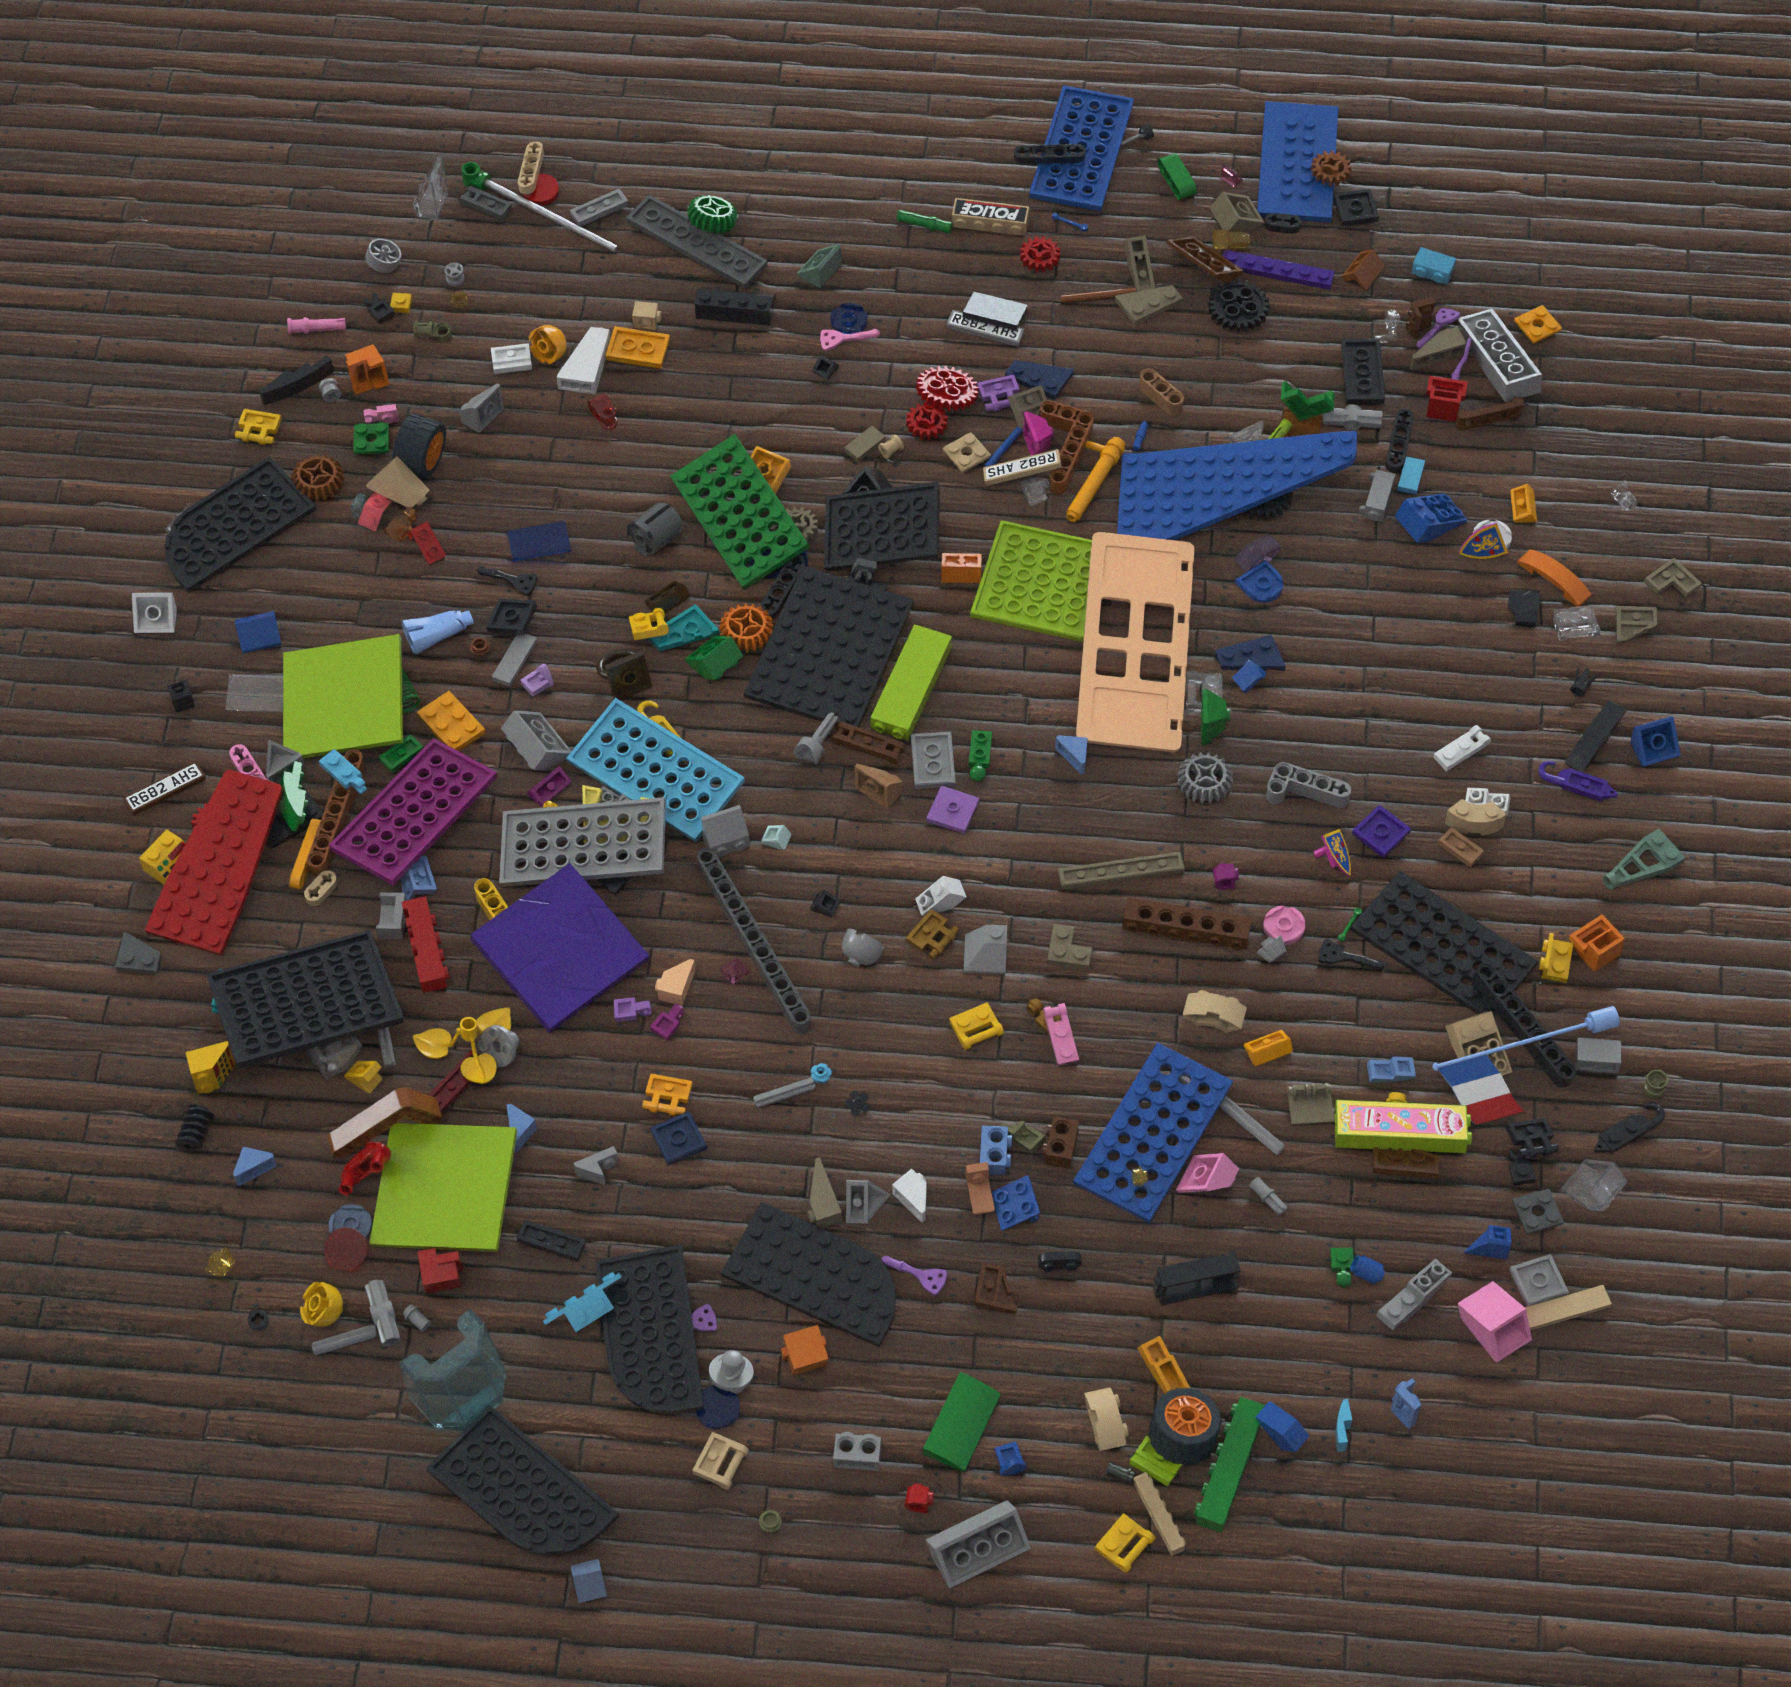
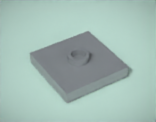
(1538, 1280)

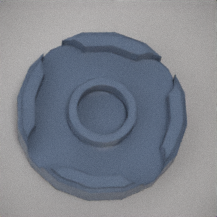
(352, 1217)

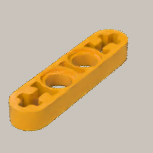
(301, 866)

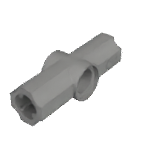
(1353, 418)
(382, 1313)

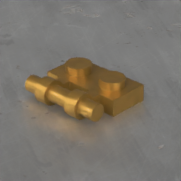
(927, 930)

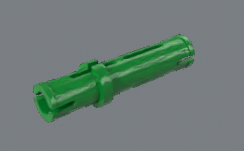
(932, 223)

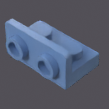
(418, 879)
(1406, 1404)

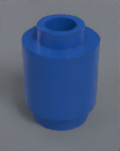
(1367, 1269)

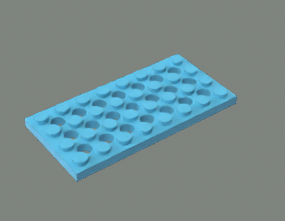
(653, 756)

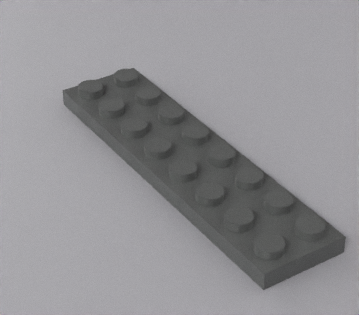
(703, 247)

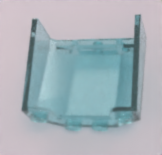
(461, 1381)

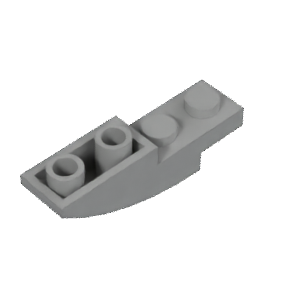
(1415, 1295)

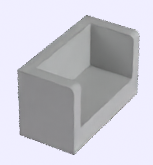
(391, 916)
(1598, 1055)

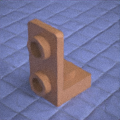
(979, 1188)

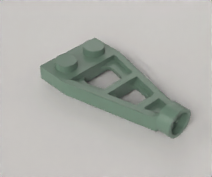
(1659, 846)

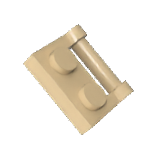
(714, 1456)

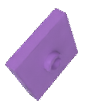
(953, 809)

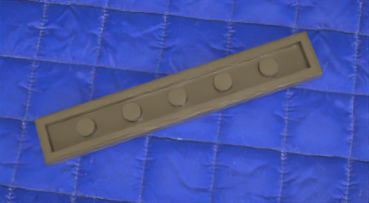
(1121, 870)

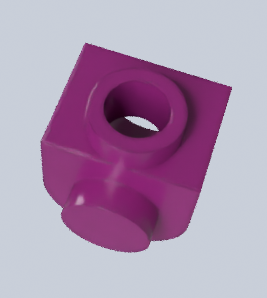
(1225, 876)

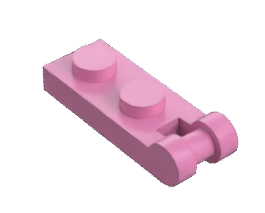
(1061, 1035)

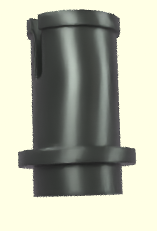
(1120, 1473)

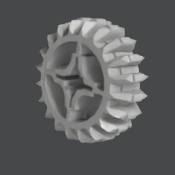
(1205, 784)

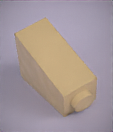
(399, 484)

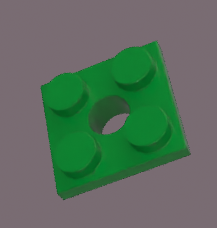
(365, 432)

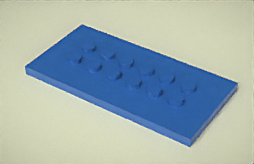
(1289, 143)

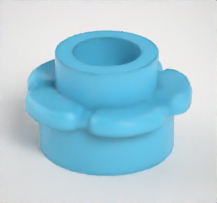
(820, 1078)

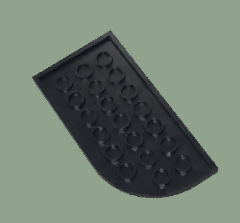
(233, 523)
(814, 1273)
(652, 1331)
(520, 1488)

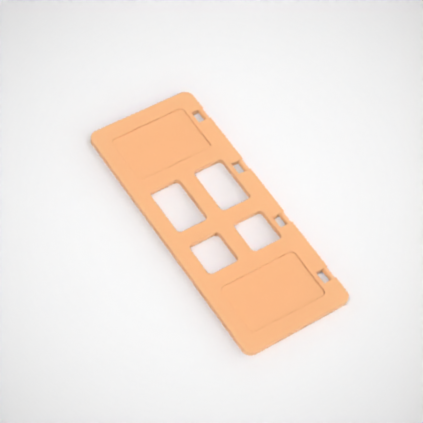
(1127, 708)

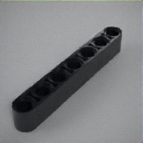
(1523, 1015)

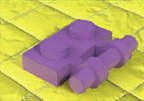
(997, 388)

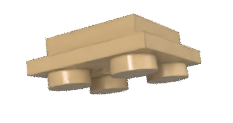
(966, 444)

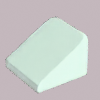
(776, 837)

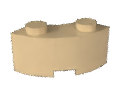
(1475, 818)
(1214, 1011)
(1106, 1419)

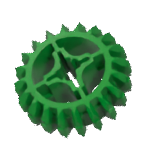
(712, 214)

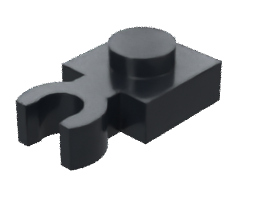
(378, 309)
(1520, 1169)

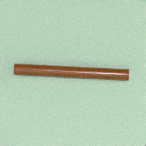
(1095, 295)

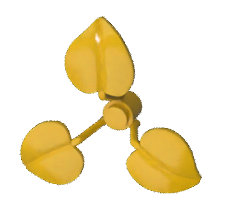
(477, 1069)

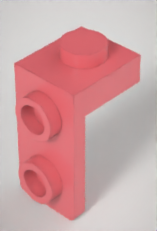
(373, 511)

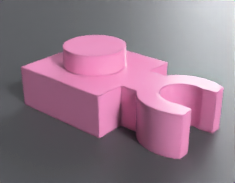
(383, 414)

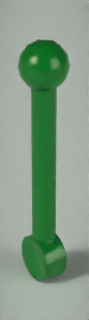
(1357, 912)

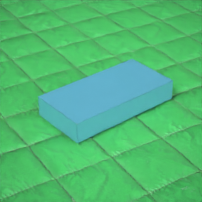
(1411, 475)

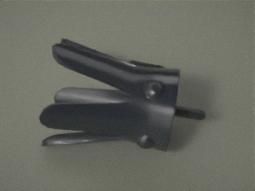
(1579, 687)

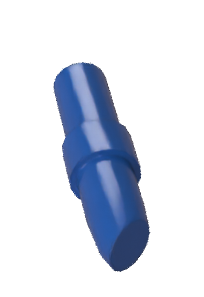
(1140, 436)

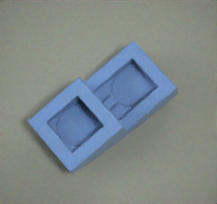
(1391, 1071)

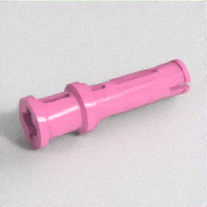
(306, 326)

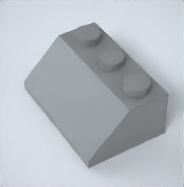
(535, 740)

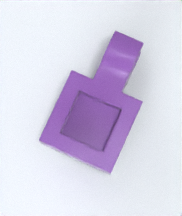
(627, 1009)

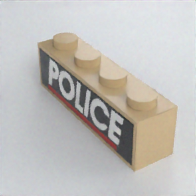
(990, 216)

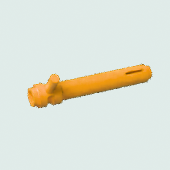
(1109, 457)

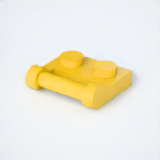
(642, 627)
(973, 1021)
(1118, 1539)

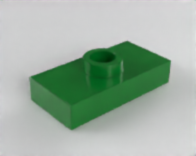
(400, 754)

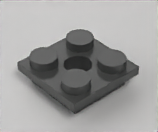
(1541, 1201)

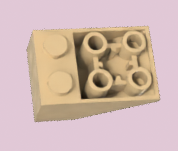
(1478, 1035)

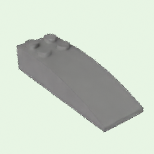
(1500, 355)

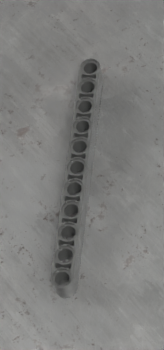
(754, 948)

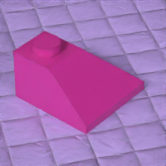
(1036, 433)

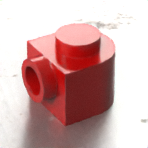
(918, 1498)

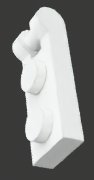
(1462, 748)

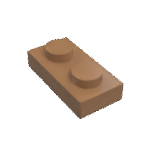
(1461, 847)

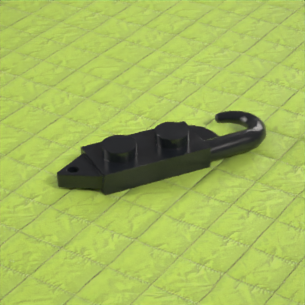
(1628, 1130)

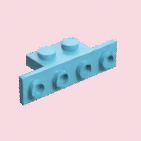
(587, 1307)

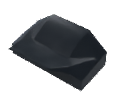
(1524, 606)

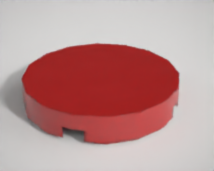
(545, 191)

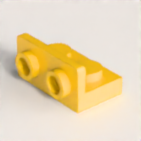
(1556, 960)

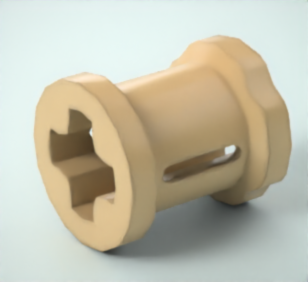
(891, 446)

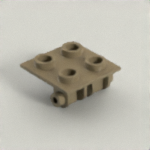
(1310, 1103)

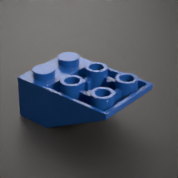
(1429, 516)

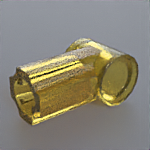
(1224, 239)

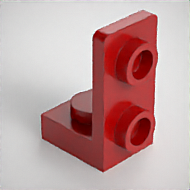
(427, 542)

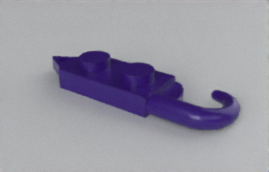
(1578, 782)

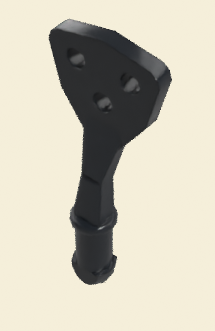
(514, 580)
(1344, 956)

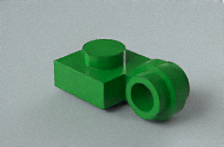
(1341, 1261)

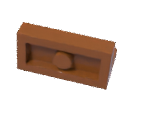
(1364, 268)

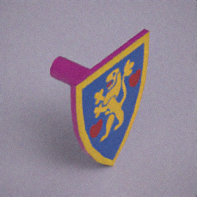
(1484, 543)
(1336, 851)

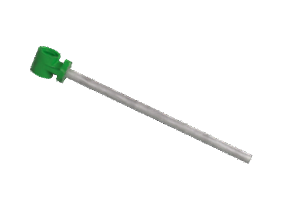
(475, 177)

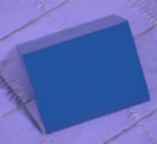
(258, 632)
(1655, 741)

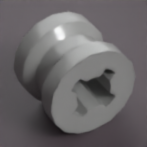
(454, 274)
(329, 390)

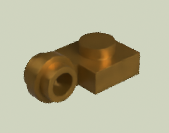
(1035, 1007)

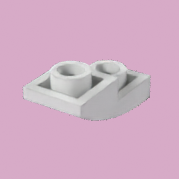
(1482, 796)

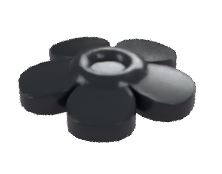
(857, 1103)

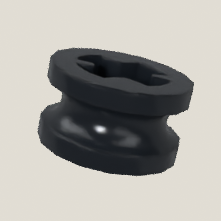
(253, 1316)

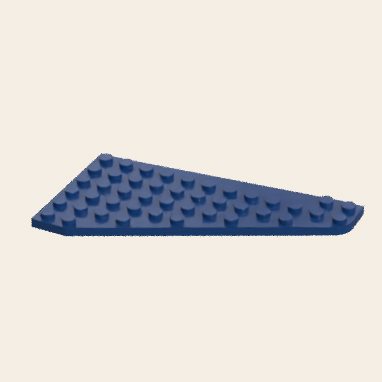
(1196, 487)

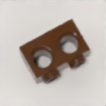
(1064, 1143)

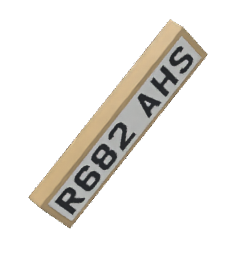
(1022, 467)

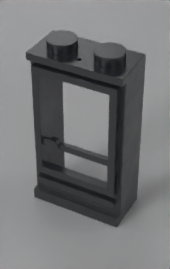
(1196, 1278)

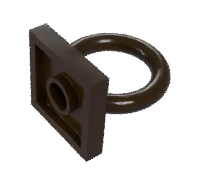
(625, 675)

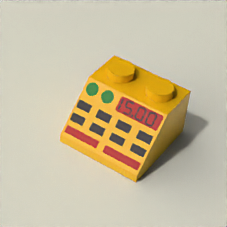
(162, 856)
(210, 1066)

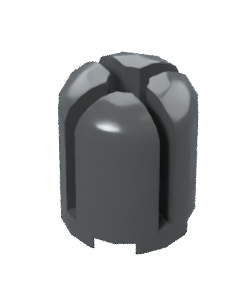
(654, 528)

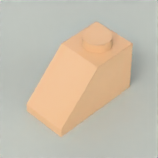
(675, 983)

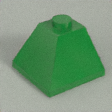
(1212, 716)

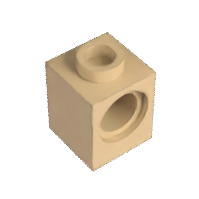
(646, 315)

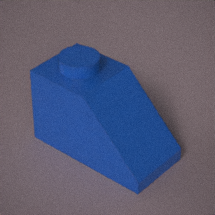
(1282, 1427)

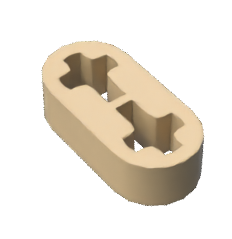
(319, 887)

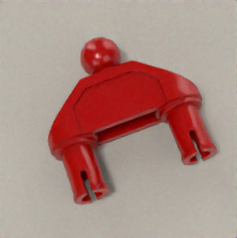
(363, 1163)

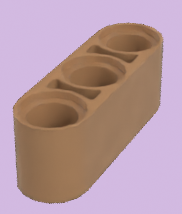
(1161, 392)

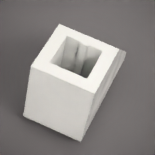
(941, 896)

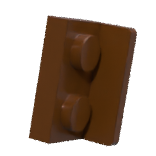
(1420, 315)

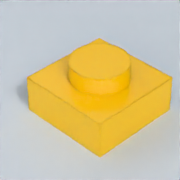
(401, 302)

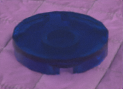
(849, 318)
(720, 1409)

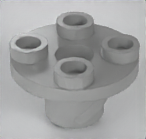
(499, 1044)
(731, 1371)

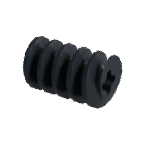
(193, 1128)

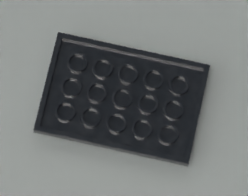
(882, 525)

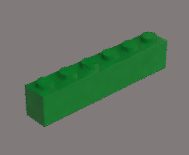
(1230, 1465)

